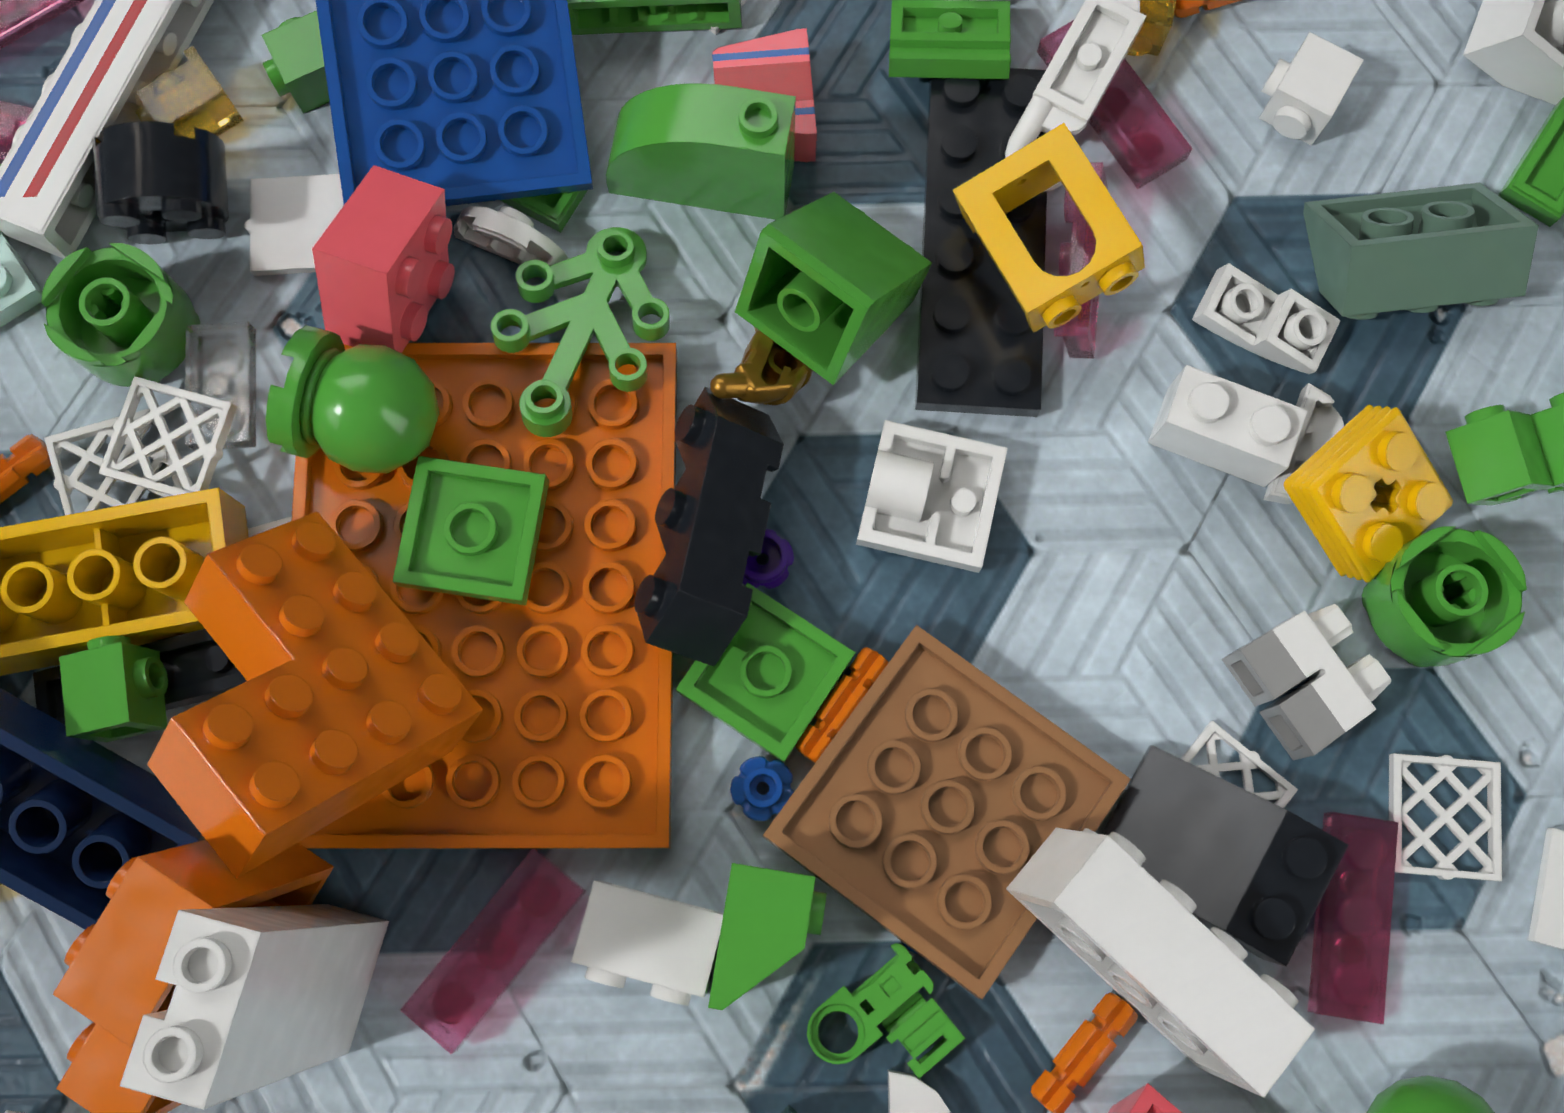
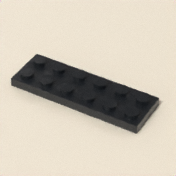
(971, 330)

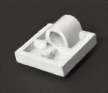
(932, 496)

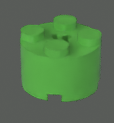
(118, 314)
(1481, 592)

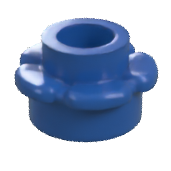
(745, 793)

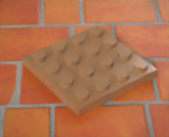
(939, 805)

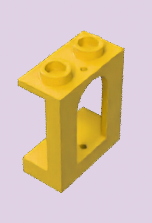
(1021, 177)

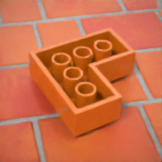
(332, 699)
(120, 955)

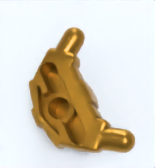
(764, 376)

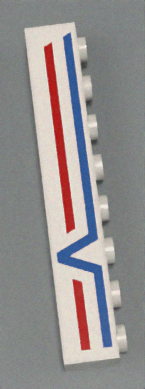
(50, 167)

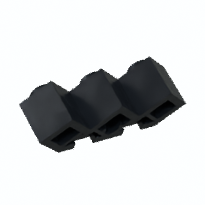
(709, 529)

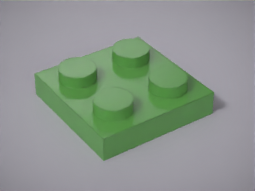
(471, 530)
(769, 676)

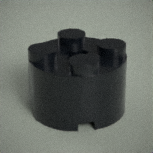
(160, 182)

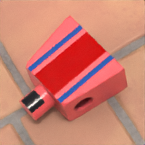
(778, 66)

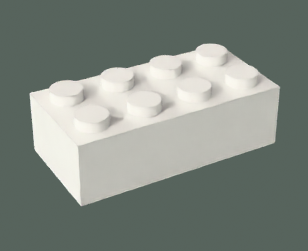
(1163, 957)

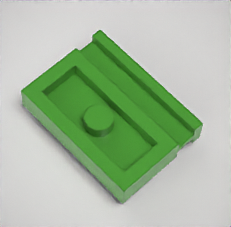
(950, 39)

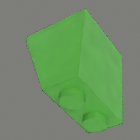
(829, 284)

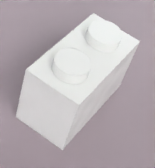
(1227, 426)
(648, 941)

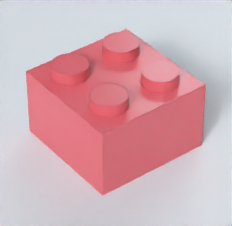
(384, 261)

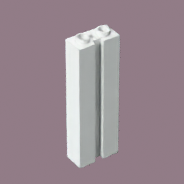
(253, 999)

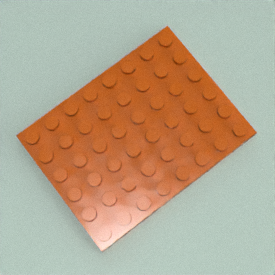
(567, 686)

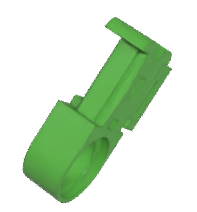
(894, 1001)

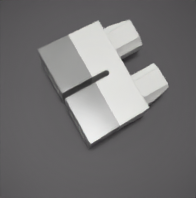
(1324, 705)

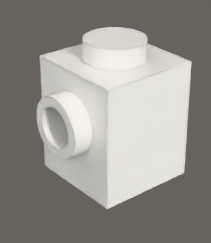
(1308, 88)

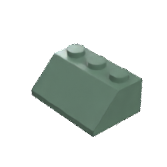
(1419, 249)

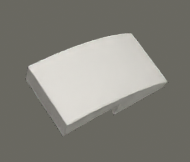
(1271, 325)

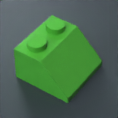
(762, 927)

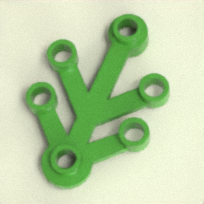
(583, 317)

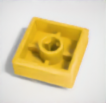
(1368, 492)

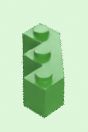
(1509, 453)

